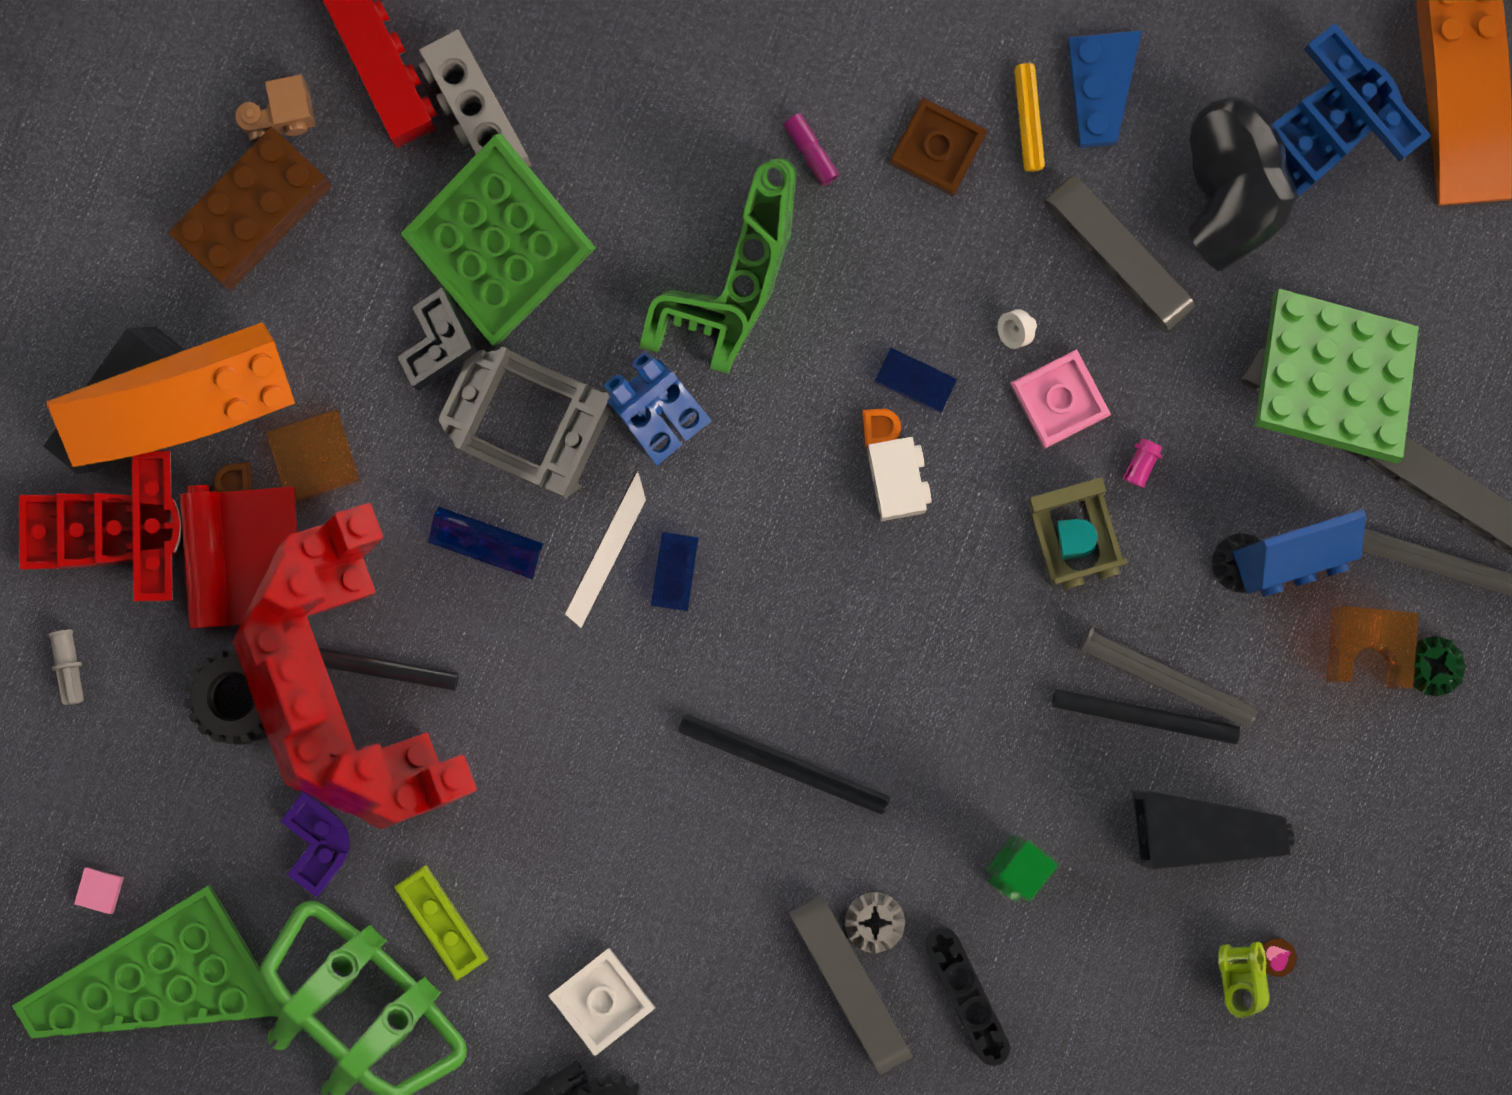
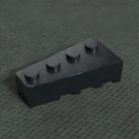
(131, 351)

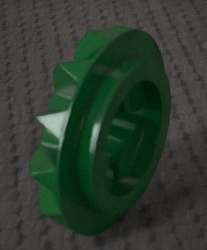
(1453, 661)

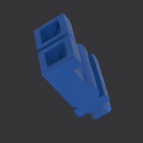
(646, 398)

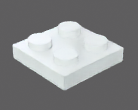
(602, 1001)

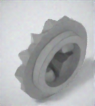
(862, 935)

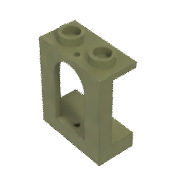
(1108, 548)

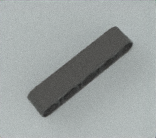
(1119, 253)
(850, 984)

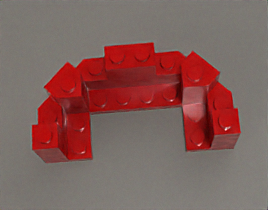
(295, 695)

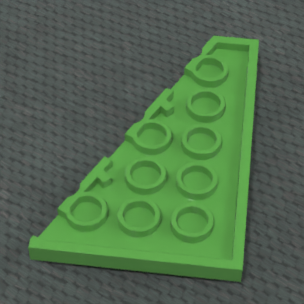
(165, 973)

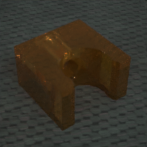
(1385, 631)

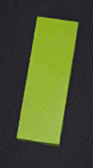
(441, 922)

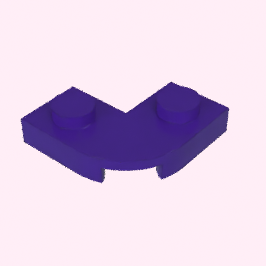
(327, 840)

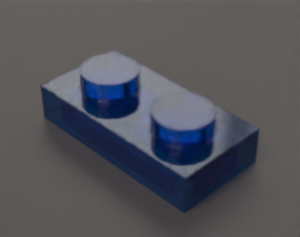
(915, 380)
(674, 571)

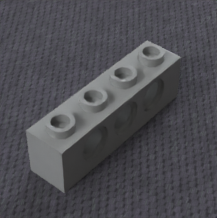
(452, 55)

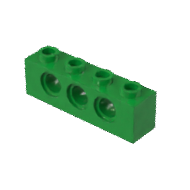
(1020, 869)

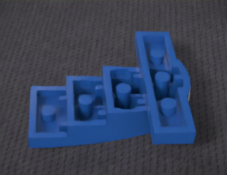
(1344, 112)

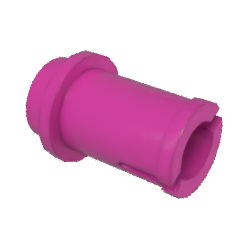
(1142, 462)

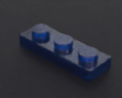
(485, 542)

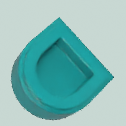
(1076, 538)

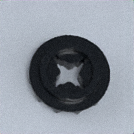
(1228, 574)

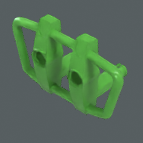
(325, 985)

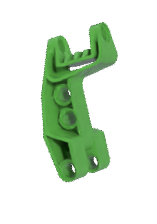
(767, 219)

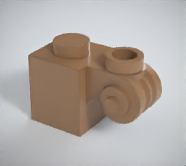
(287, 112)

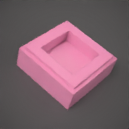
(99, 890)

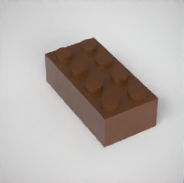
(250, 208)

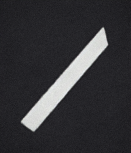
(607, 553)

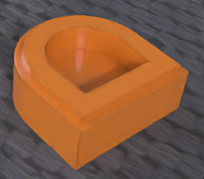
(880, 426)

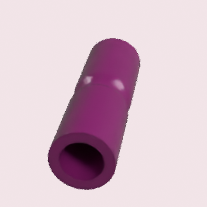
(813, 153)

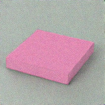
(1060, 399)

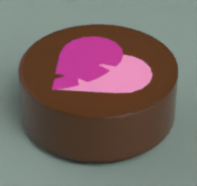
(1280, 957)

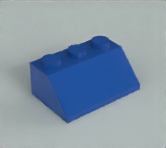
(1302, 554)

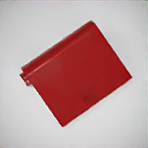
(230, 548)

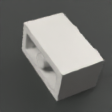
(898, 478)

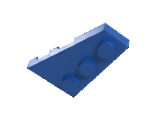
(1100, 84)

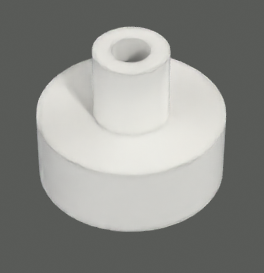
(1016, 328)

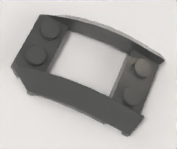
(571, 442)

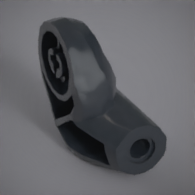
(1243, 176)

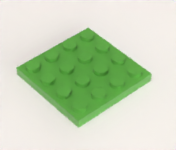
(497, 240)
(1337, 376)

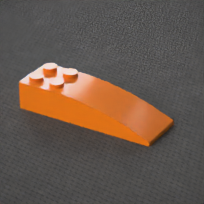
(1467, 98)
(174, 399)

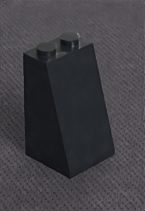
(1197, 832)

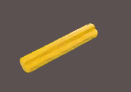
(1029, 117)

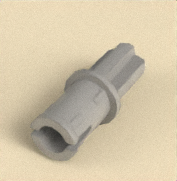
(66, 667)

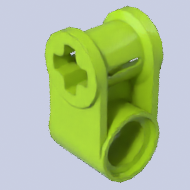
(1244, 975)

